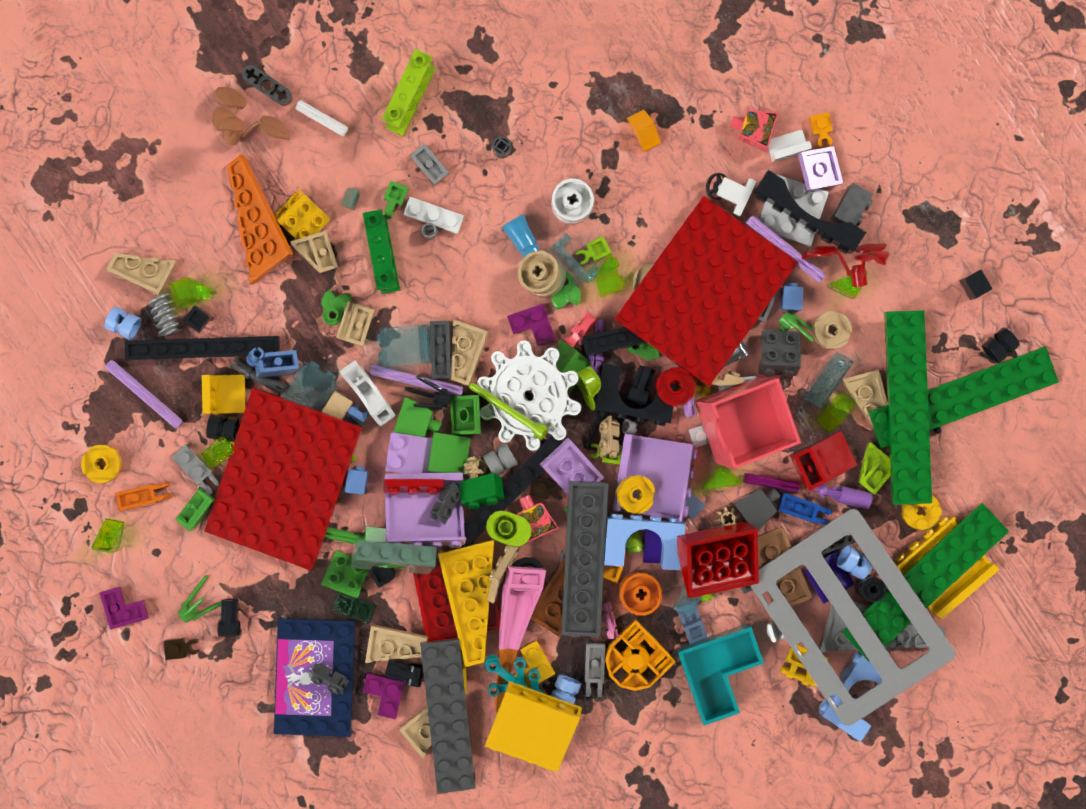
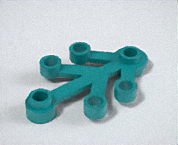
(493, 659)

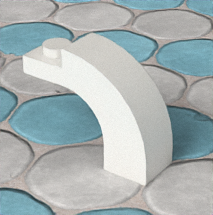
(368, 393)

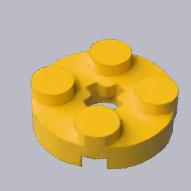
(94, 455)
(625, 494)
(920, 521)

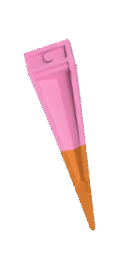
(519, 600)

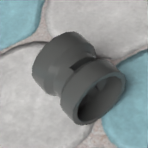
(504, 148)

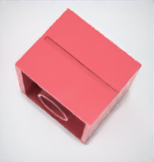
(747, 422)

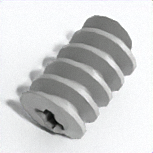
(164, 315)

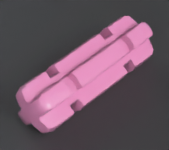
(609, 620)

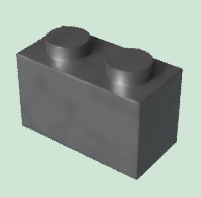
(852, 205)

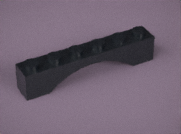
(775, 191)

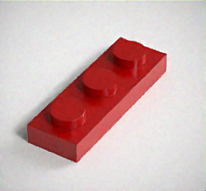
(413, 486)

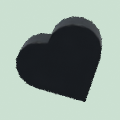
(382, 575)

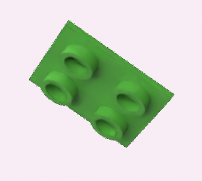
(343, 577)

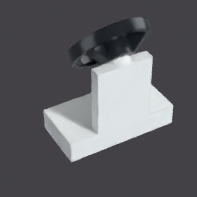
(731, 191)

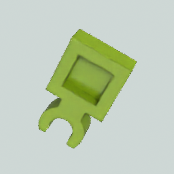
(596, 249)
(607, 459)

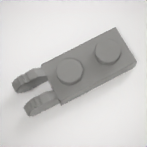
(195, 468)
(594, 667)

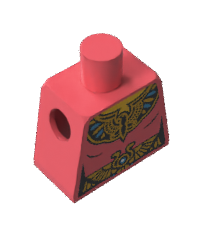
(756, 128)
(537, 516)

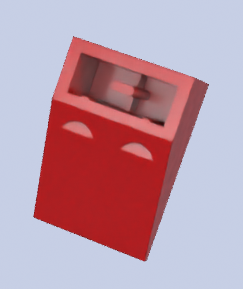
(823, 460)

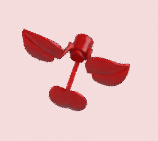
(870, 253)

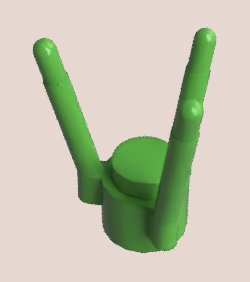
(790, 320)
(189, 611)

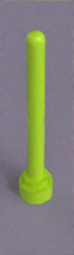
(538, 430)

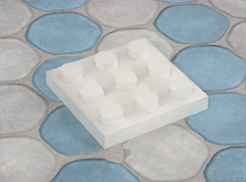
(780, 224)

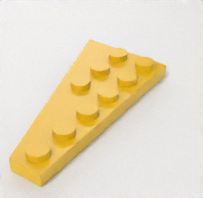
(467, 586)

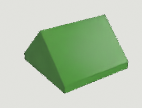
(570, 359)
(465, 414)

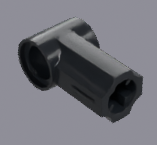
(639, 389)
(229, 624)
(410, 673)

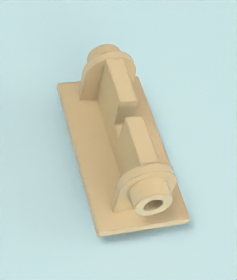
(609, 428)

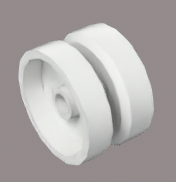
(575, 190)

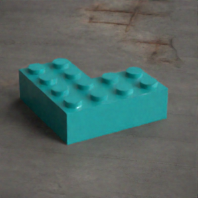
(709, 665)

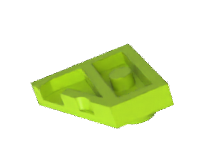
(874, 469)

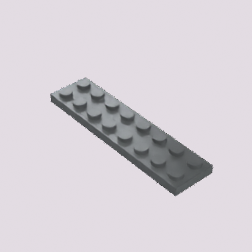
(584, 558)
(447, 715)

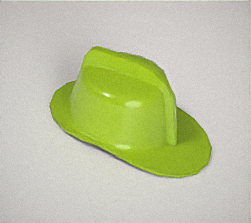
(589, 385)
(509, 528)

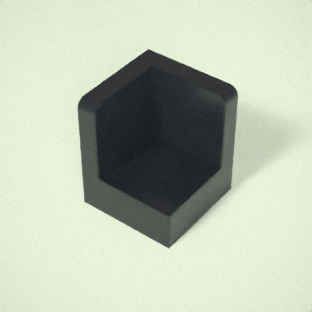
(975, 285)
(198, 318)

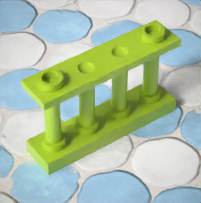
(409, 92)

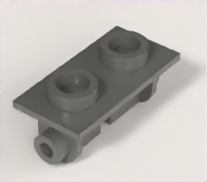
(449, 495)
(321, 676)

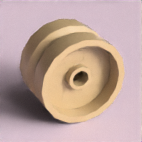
(541, 274)

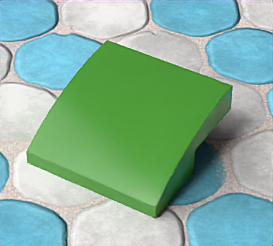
(448, 453)

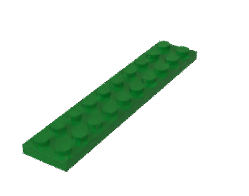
(978, 391)
(908, 407)
(935, 572)

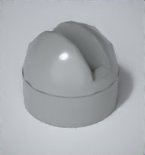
(429, 227)
(629, 426)

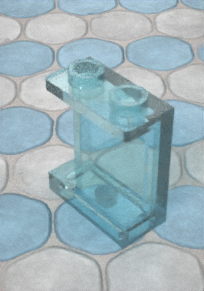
(567, 259)
(403, 346)
(312, 386)

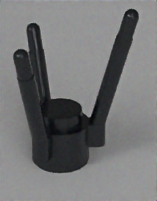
(440, 398)

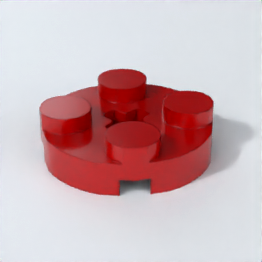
(678, 397)

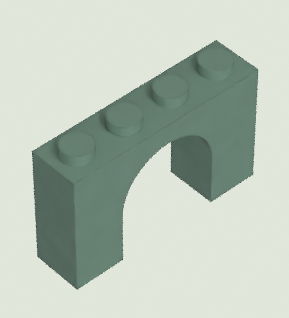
(419, 558)

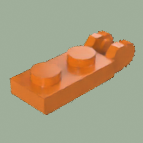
(140, 496)

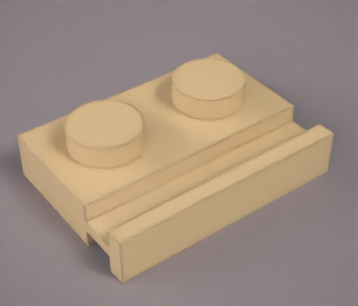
(355, 323)

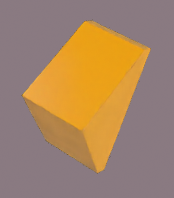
(644, 130)

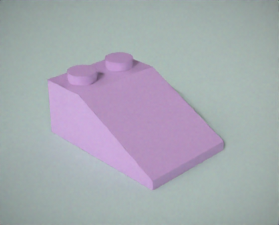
(408, 454)

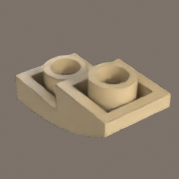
(727, 379)

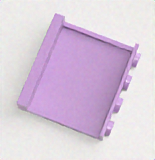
(666, 466)
(410, 520)

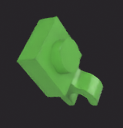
(395, 196)

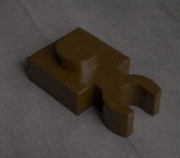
(543, 487)
(177, 648)

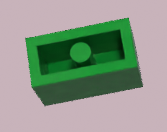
(481, 491)

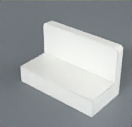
(788, 146)

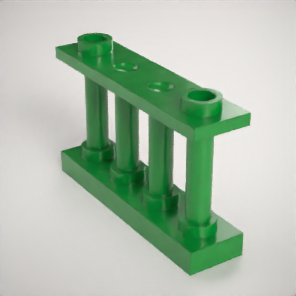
(381, 251)

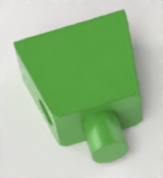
(415, 420)

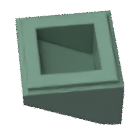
(350, 198)

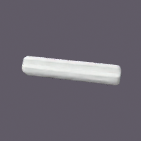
(322, 118)

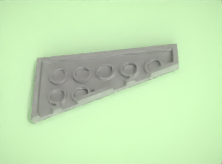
(835, 641)

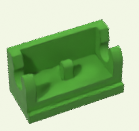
(195, 510)

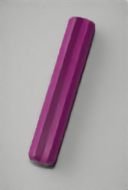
(771, 482)

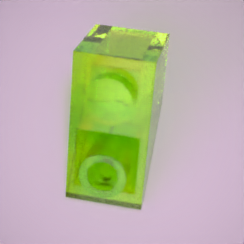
(608, 279)
(187, 291)

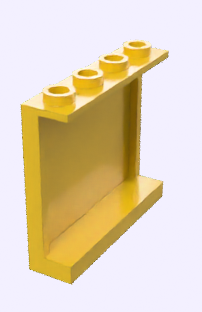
(964, 586)
(533, 726)

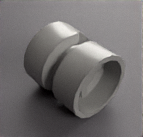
(500, 460)

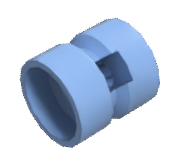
(121, 322)
(852, 560)
(566, 688)

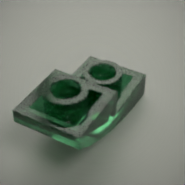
(354, 607)

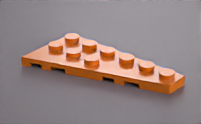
(257, 225)

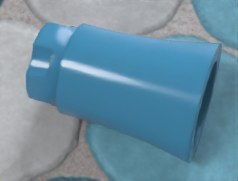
(521, 235)

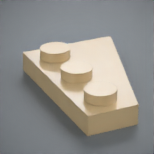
(144, 272)
(467, 349)
(866, 391)
(498, 576)
(393, 644)
(417, 731)

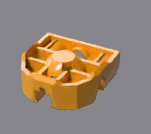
(659, 660)

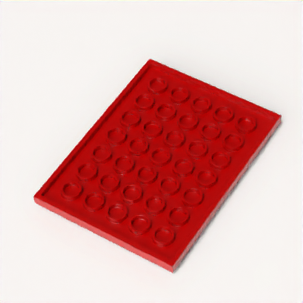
(706, 291)
(283, 479)

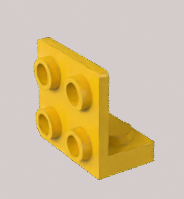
(301, 216)
(223, 394)

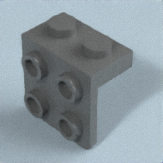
(780, 353)

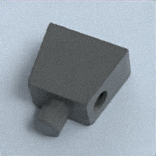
(757, 507)

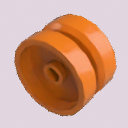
(644, 603)

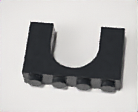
(609, 401)

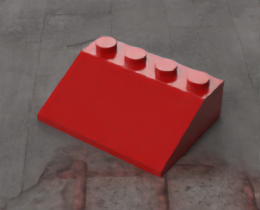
(719, 559)

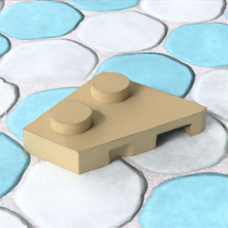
(316, 251)

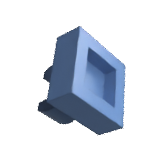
(355, 416)

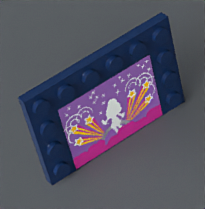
(299, 702)

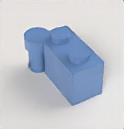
(273, 363)

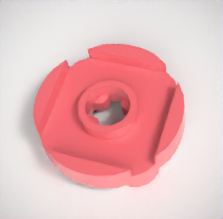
(580, 330)

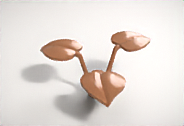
(227, 121)

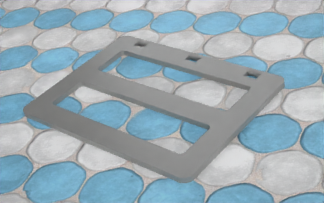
(893, 678)

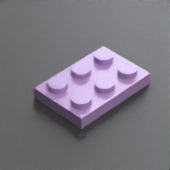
(570, 464)

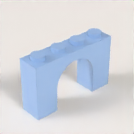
(620, 528)
(858, 670)

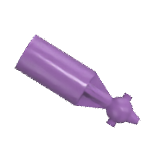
(846, 495)

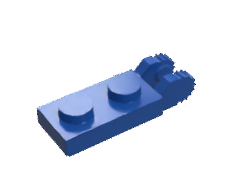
(801, 508)

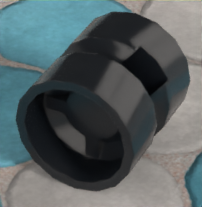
(1003, 342)
(219, 427)
(870, 588)

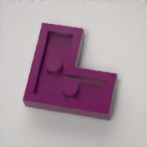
(535, 319)
(120, 614)
(388, 689)

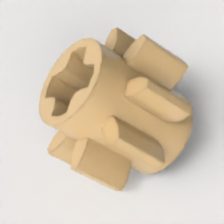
(475, 467)
(720, 519)

